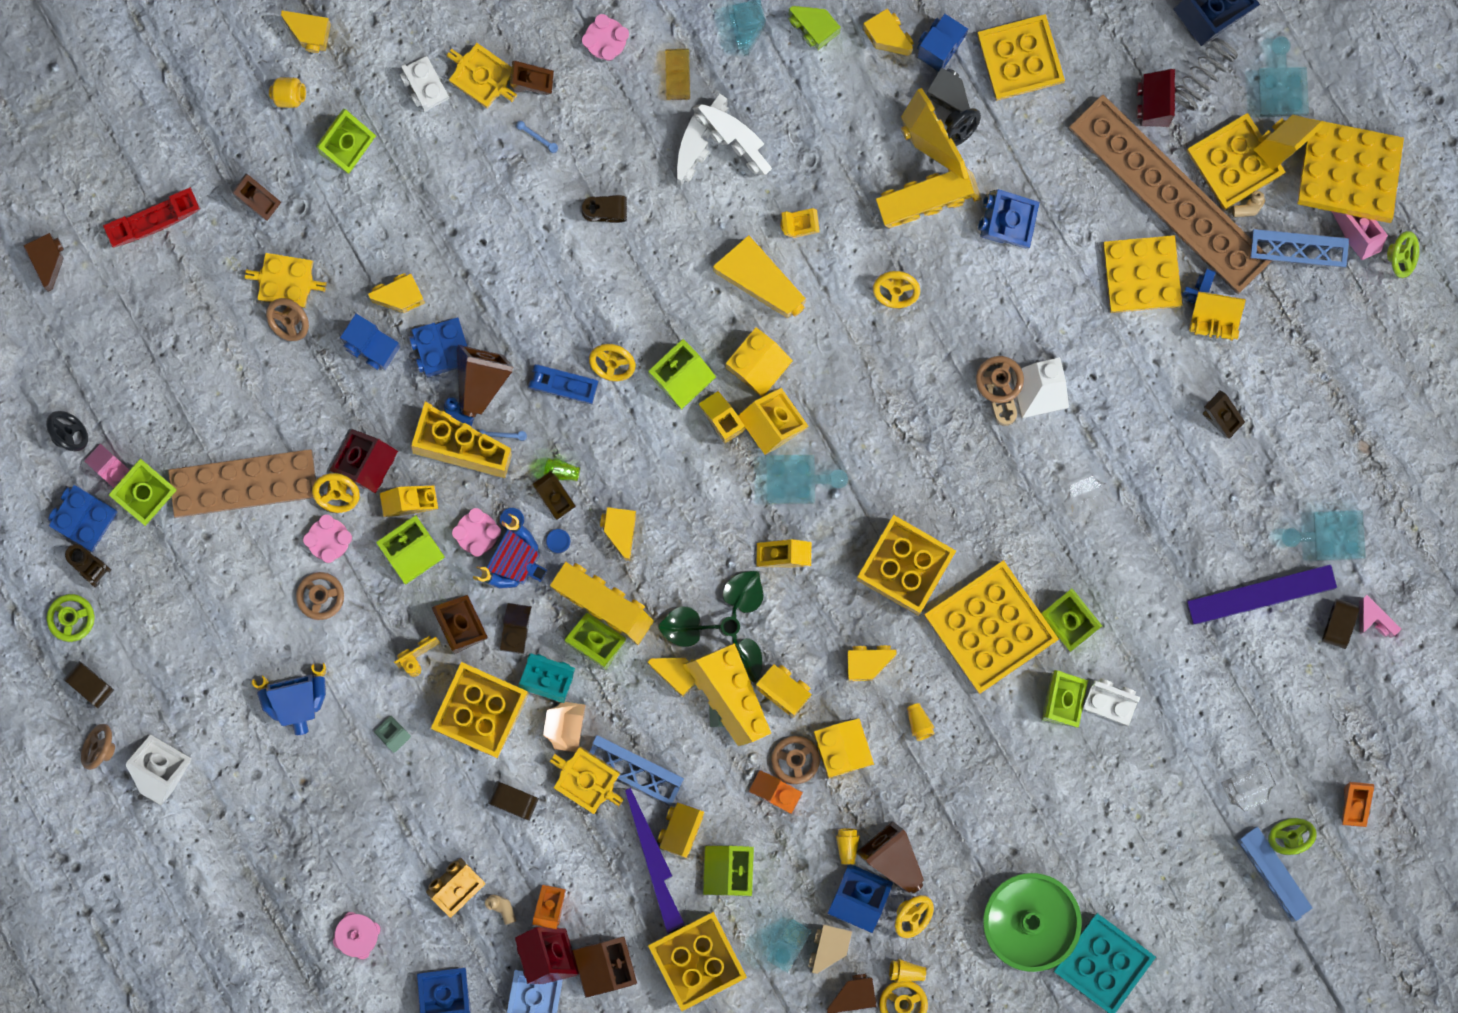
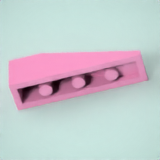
(1364, 234)

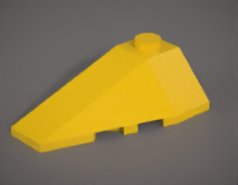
(929, 134)

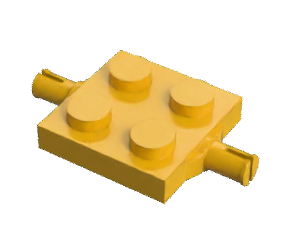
(481, 75)
(285, 278)
(587, 780)

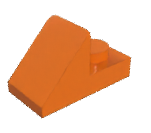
(775, 791)
(1357, 803)
(549, 907)

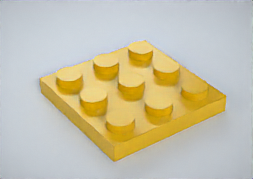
(1020, 57)
(1231, 163)
(1142, 274)

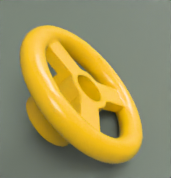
(896, 284)
(614, 357)
(336, 490)
(911, 913)
(920, 996)

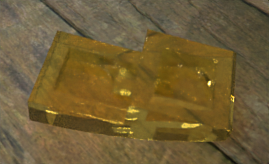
(677, 74)

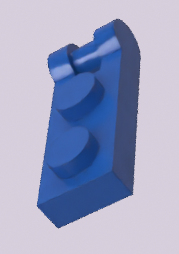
(564, 384)

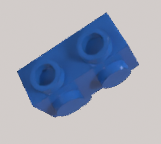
(1008, 218)
(438, 346)
(82, 517)
(444, 991)

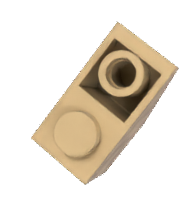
(832, 947)

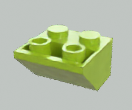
(681, 374)
(410, 550)
(728, 870)

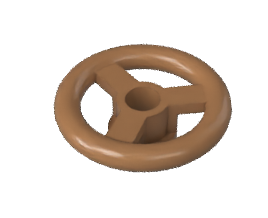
(289, 317)
(1007, 363)
(337, 591)
(101, 749)
(779, 754)

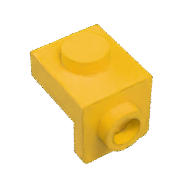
(800, 223)

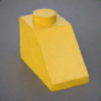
(309, 30)
(619, 529)
(784, 554)
(674, 673)

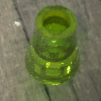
(562, 469)

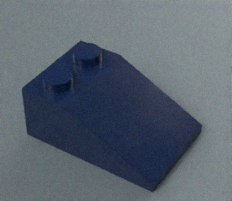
(1211, 17)

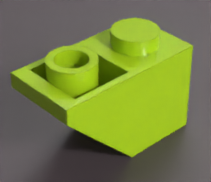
(815, 24)

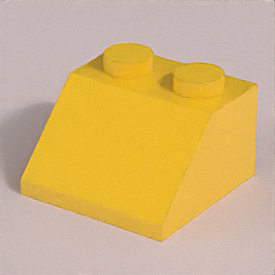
(1286, 139)
(758, 362)
(772, 421)
(783, 690)
(843, 748)
(681, 830)

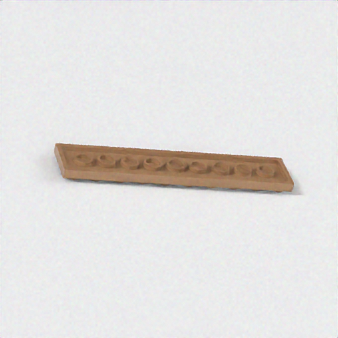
(1169, 193)

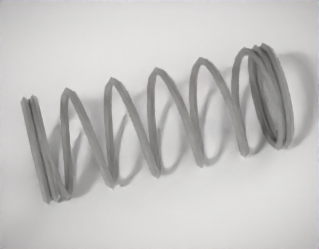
(1231, 58)

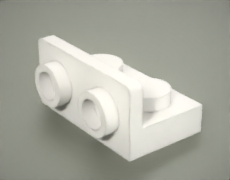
(424, 83)
(1111, 702)

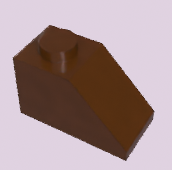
(46, 258)
(854, 995)

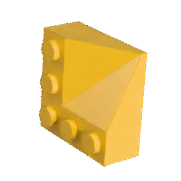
(906, 565)
(479, 710)
(697, 961)

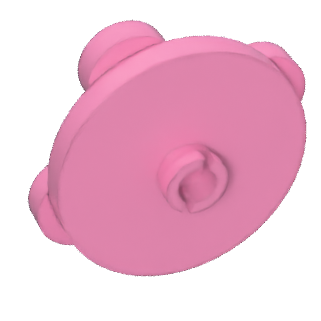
(605, 38)
(476, 532)
(328, 539)
(356, 935)

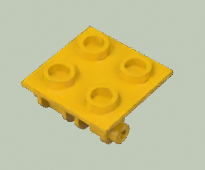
(1217, 315)
(408, 660)

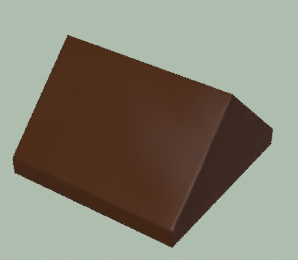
(460, 623)

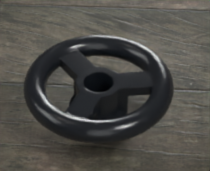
(959, 122)
(63, 434)

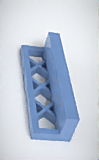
(1299, 240)
(644, 765)
(1274, 874)

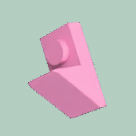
(106, 465)
(1370, 612)

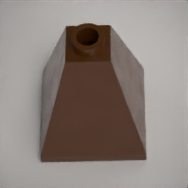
(479, 378)
(893, 857)

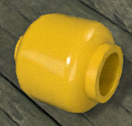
(287, 92)

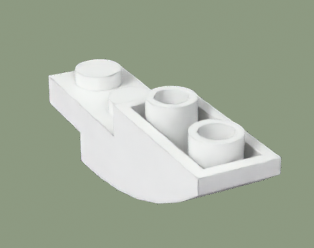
(728, 129)
(693, 146)

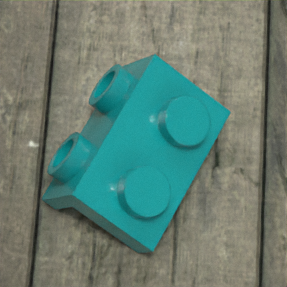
(547, 677)

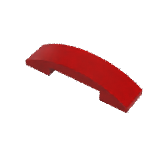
(153, 219)

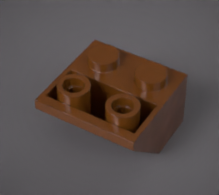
(604, 967)

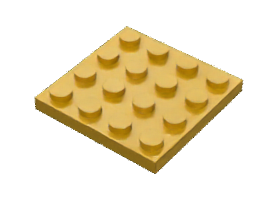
(1351, 172)
(991, 627)

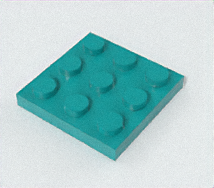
(1105, 964)

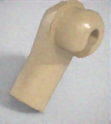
(1252, 207)
(501, 905)

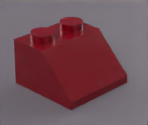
(1157, 98)
(364, 460)
(546, 955)

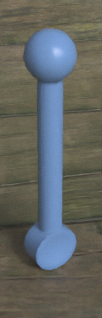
(553, 148)
(522, 436)

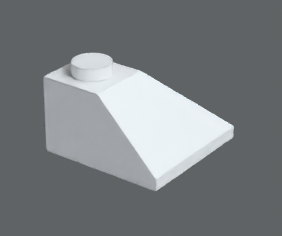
(1042, 389)
(157, 769)

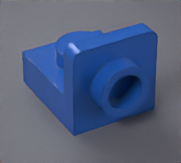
(1203, 284)

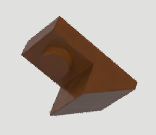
(531, 78)
(256, 197)

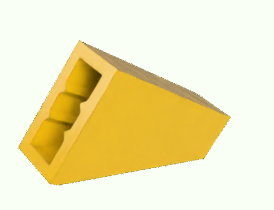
(759, 277)

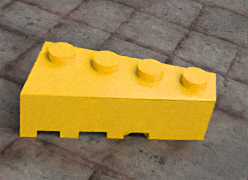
(926, 197)
(457, 443)
(602, 602)
(730, 693)

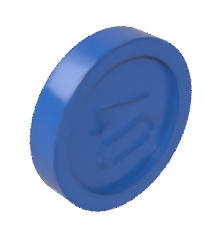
(507, 519)
(558, 541)

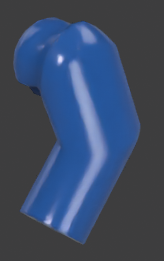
(452, 408)

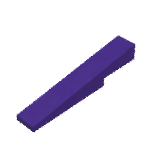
(1262, 594)
(657, 867)

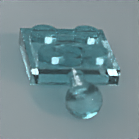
(1283, 89)
(793, 479)
(1335, 534)

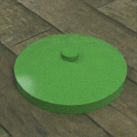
(1032, 922)

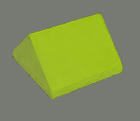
(345, 141)
(142, 492)
(1071, 620)
(595, 640)
(1064, 699)

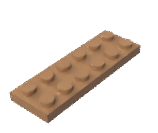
(242, 483)

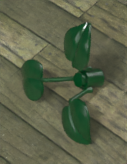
(743, 592)

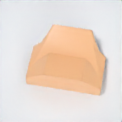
(564, 726)

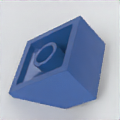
(860, 898)

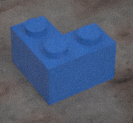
(941, 42)
(366, 340)

